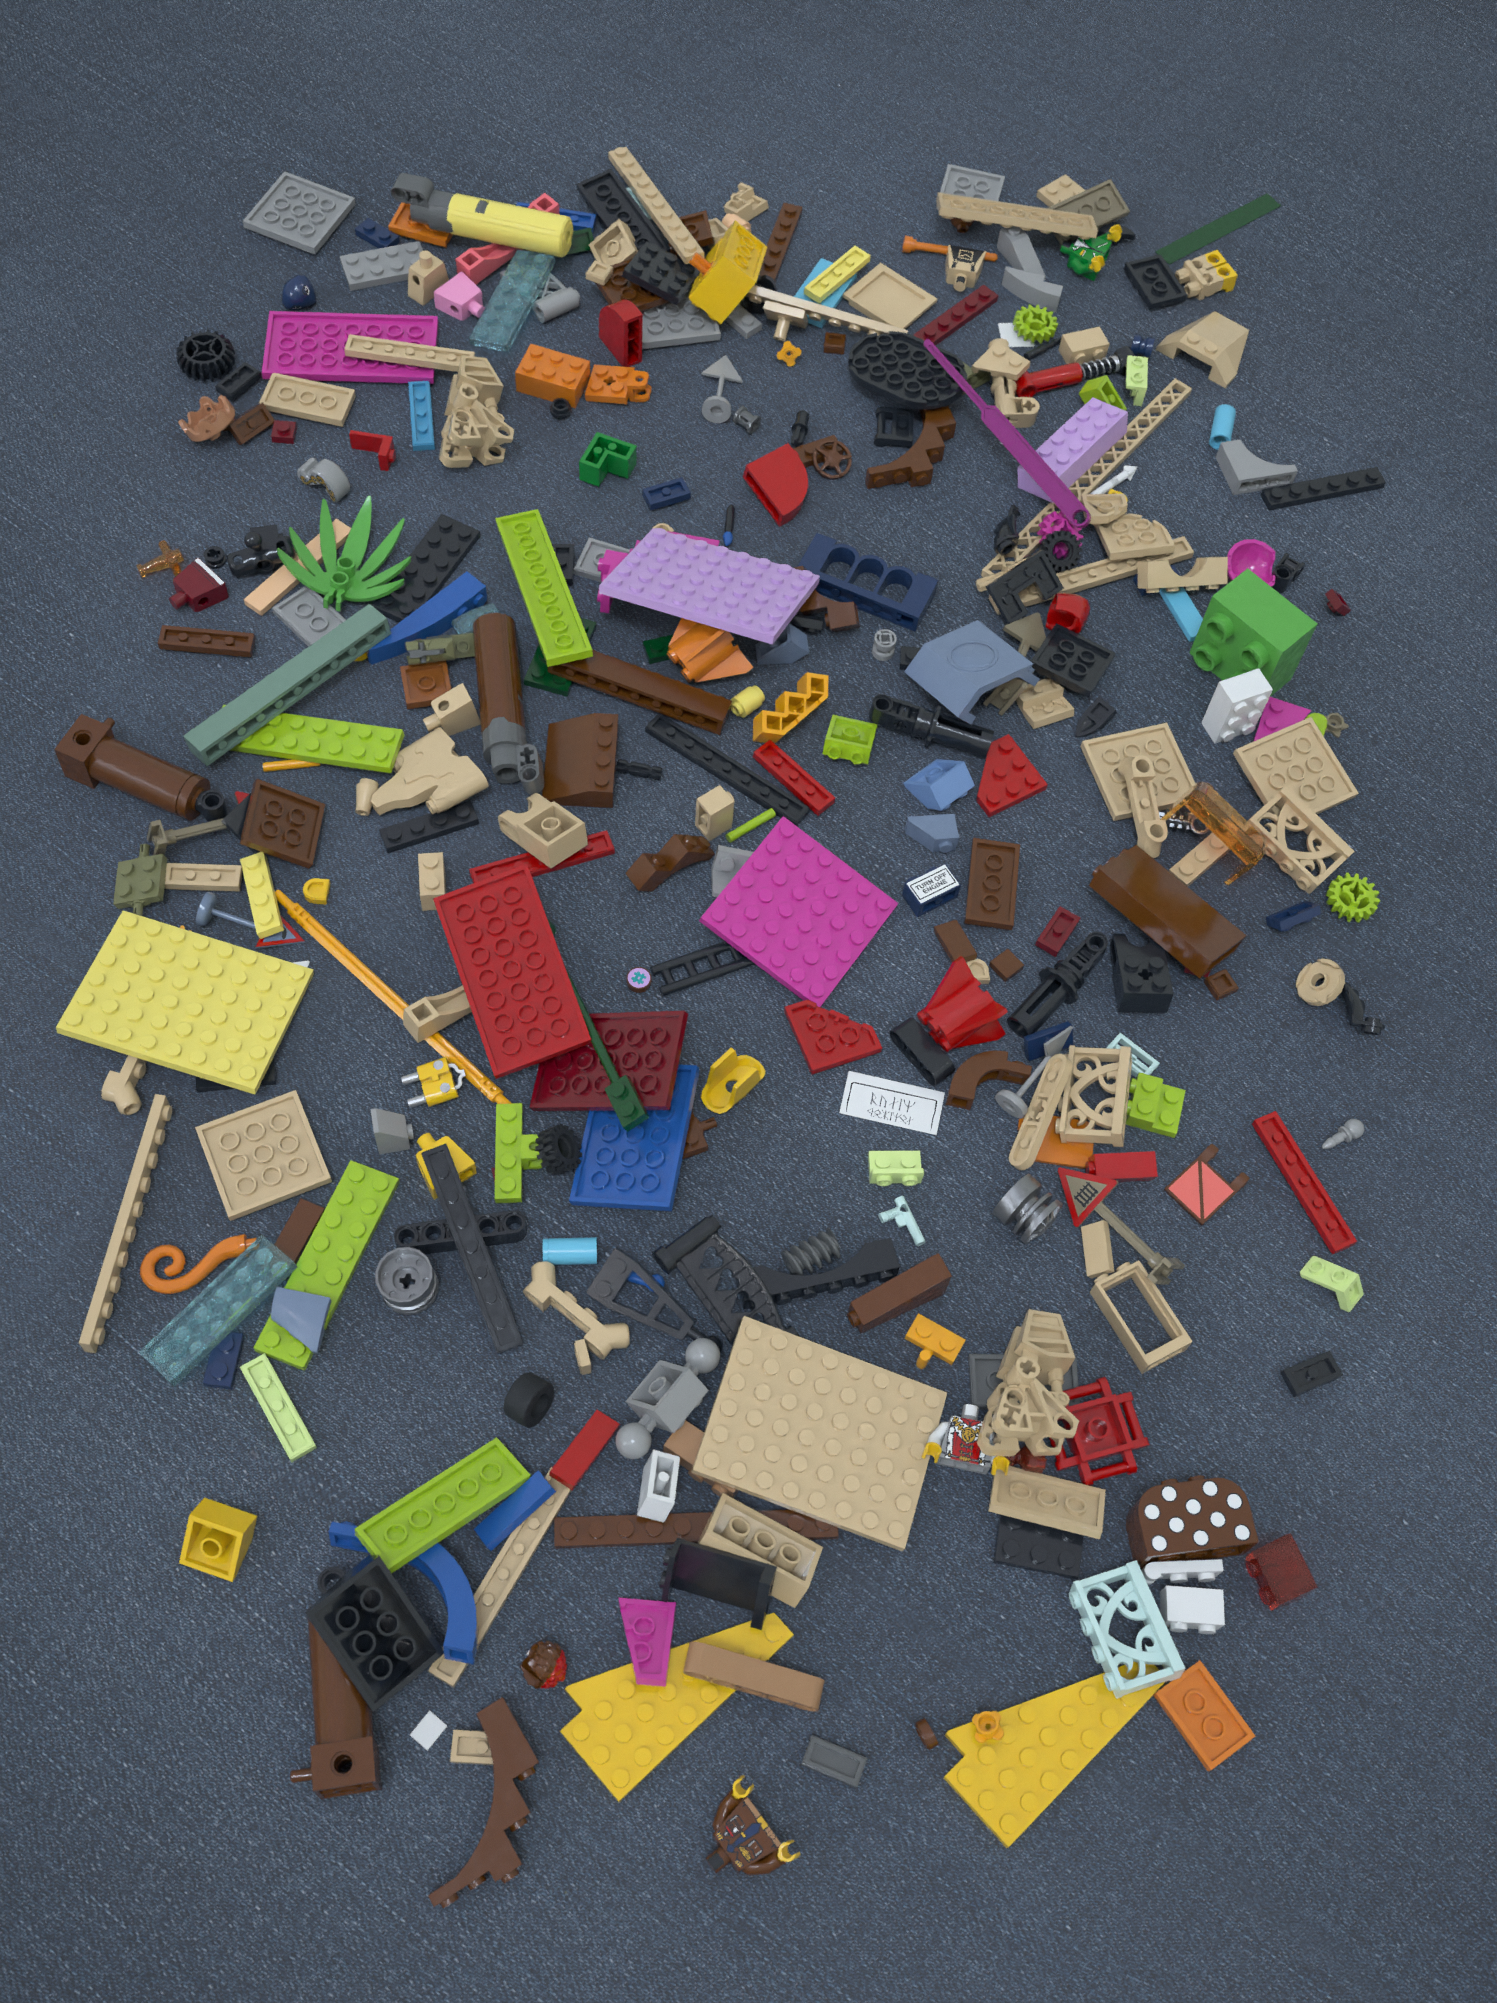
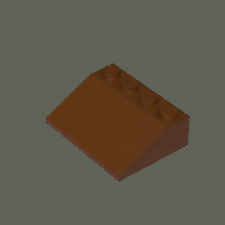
(582, 761)

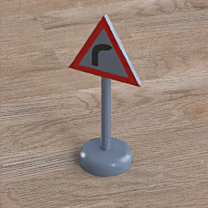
(207, 910)

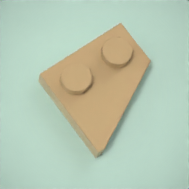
(1001, 362)

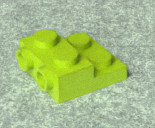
(849, 739)
(1154, 1105)

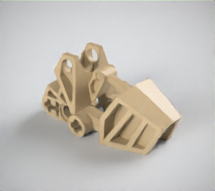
(473, 416)
(1034, 1357)

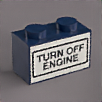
(931, 889)

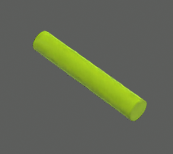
(750, 825)

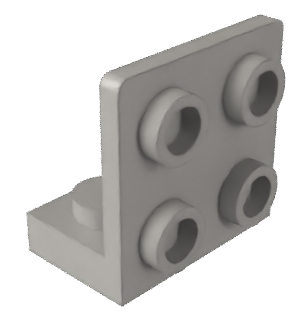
(725, 866)

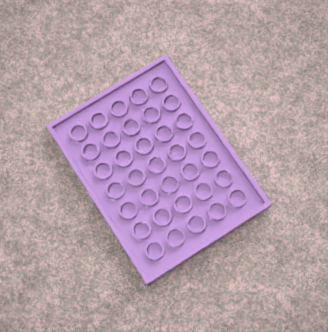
(711, 585)

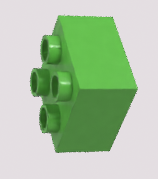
(1252, 629)

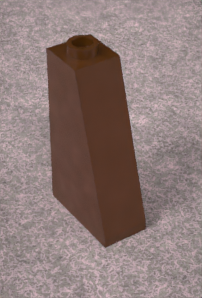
(900, 1294)

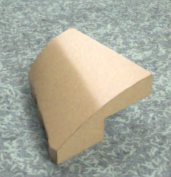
(745, 203)

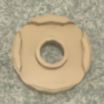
(1327, 991)

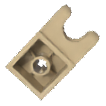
(545, 830)

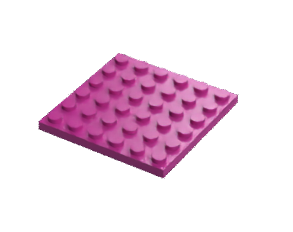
(799, 912)

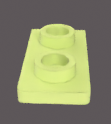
(1336, 1278)

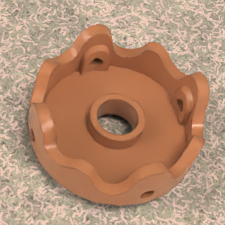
(207, 422)

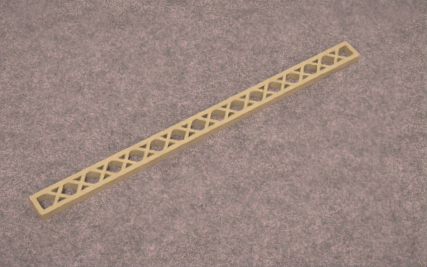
(1105, 469)

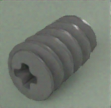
(811, 1253)

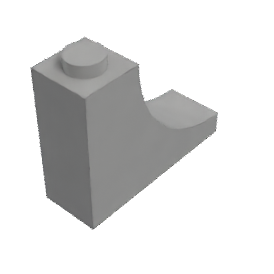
(1248, 472)

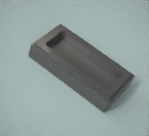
(834, 1761)

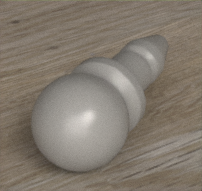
(1351, 1130)

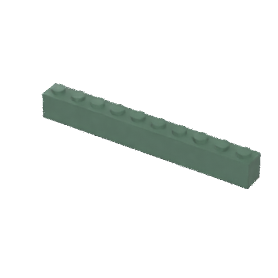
(287, 685)

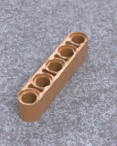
(753, 1676)

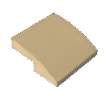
(1044, 703)

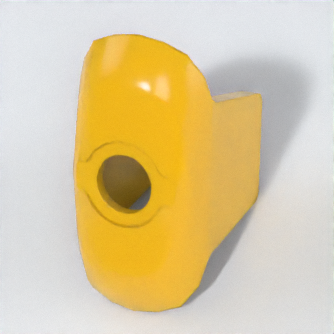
(728, 1068)

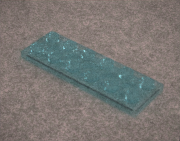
(512, 300)
(218, 1310)

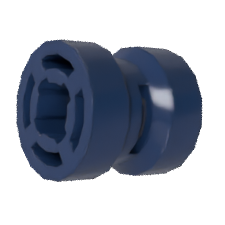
(1142, 346)

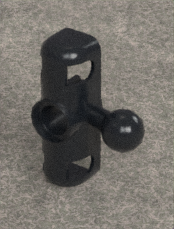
(259, 556)

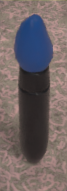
(729, 522)

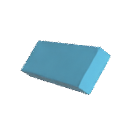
(1183, 611)

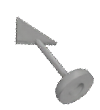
(717, 408)
(1012, 1102)

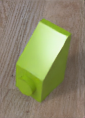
(1103, 390)

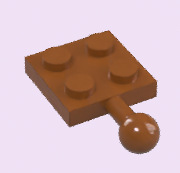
(424, 683)

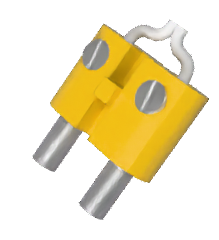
(436, 1082)

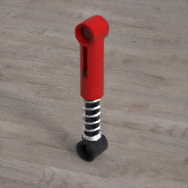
(1035, 382)

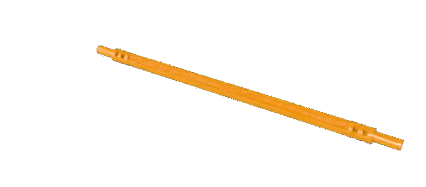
(388, 996)

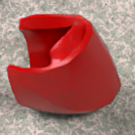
(1068, 611)

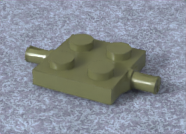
(140, 881)

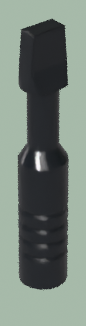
(1041, 349)

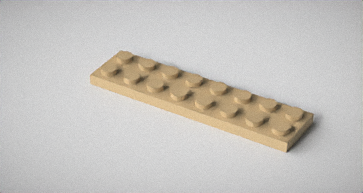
(1016, 215)

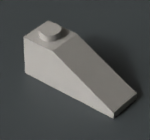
(1018, 250)

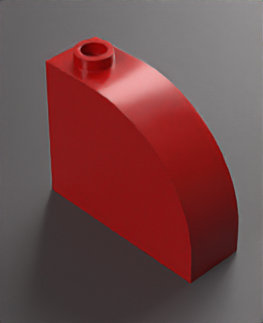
(622, 331)
(779, 482)

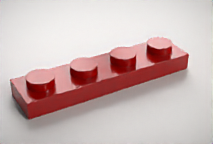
(794, 777)

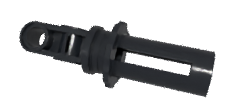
(930, 725)
(1060, 981)

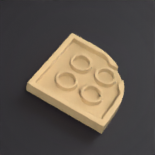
(1134, 537)

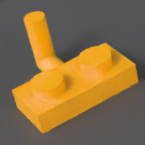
(934, 1341)

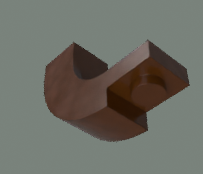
(982, 1068)

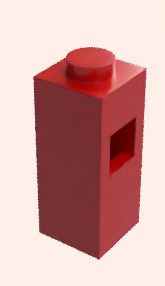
(1123, 1166)

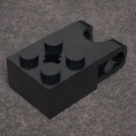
(1140, 976)

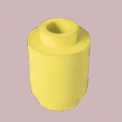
(747, 701)

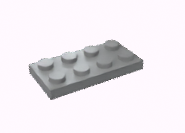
(380, 265)

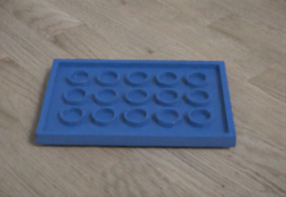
(639, 1165)

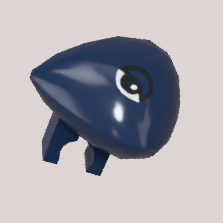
(298, 293)

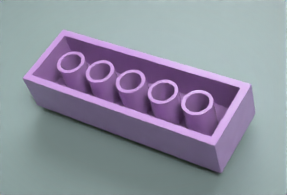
(1078, 444)

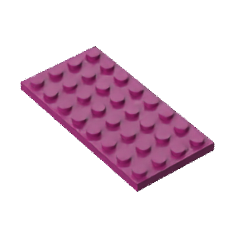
(315, 342)

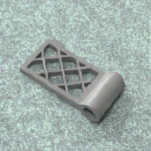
(554, 303)

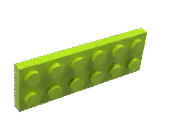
(442, 1505)

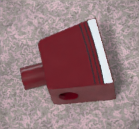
(198, 587)

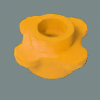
(788, 347)
(987, 1718)

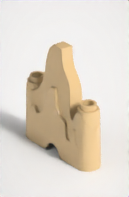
(431, 773)

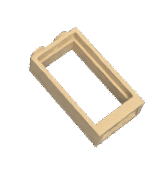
(1158, 1304)

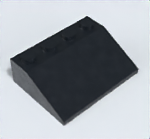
(374, 1631)

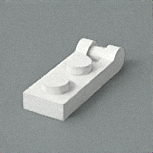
(1181, 1570)

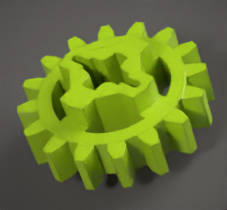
(1036, 325)
(1352, 897)

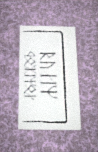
(892, 1102)

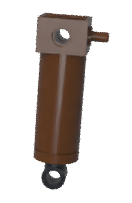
(94, 756)
(340, 1723)

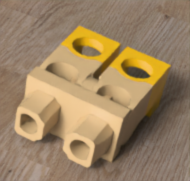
(1205, 276)

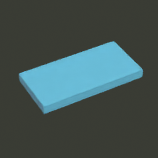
(833, 299)

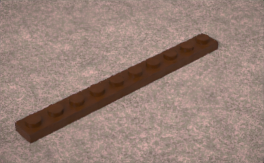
(642, 1531)

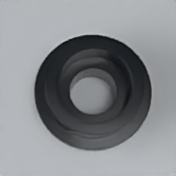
(560, 408)

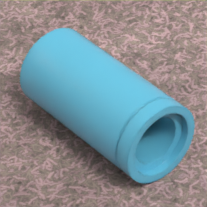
(1222, 425)
(570, 1250)

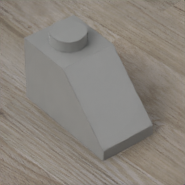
(391, 1131)

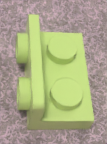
(1137, 378)
(895, 1167)

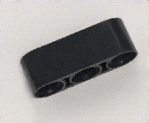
(922, 1051)

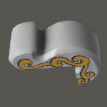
(326, 474)

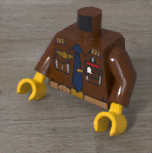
(745, 1837)

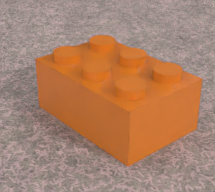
(552, 375)

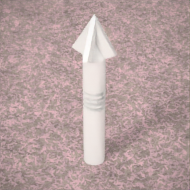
(1127, 473)

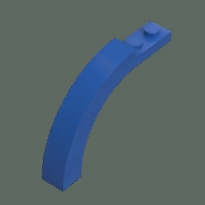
(449, 1580)

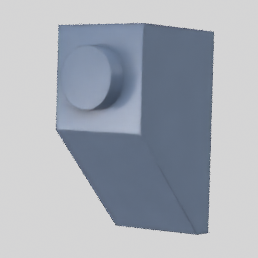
(788, 647)
(934, 831)

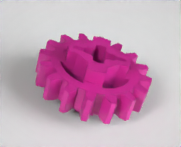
(1061, 523)

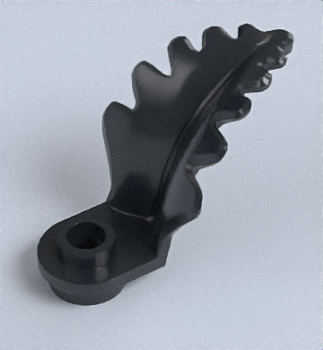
(1006, 533)
(1356, 1011)

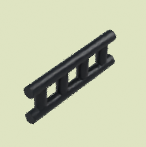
(695, 977)

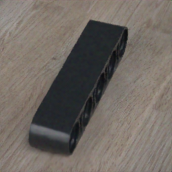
(499, 1236)

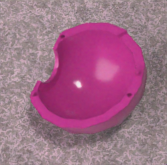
(1252, 555)

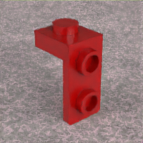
(375, 443)

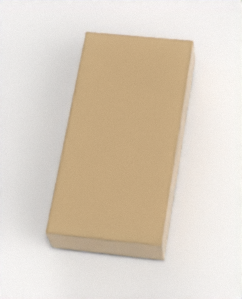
(1097, 1249)

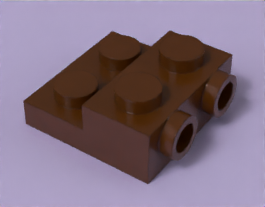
(699, 228)

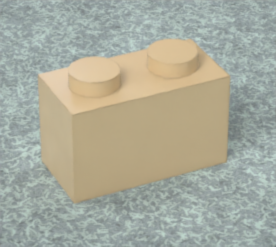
(1084, 346)
(714, 812)
(431, 878)

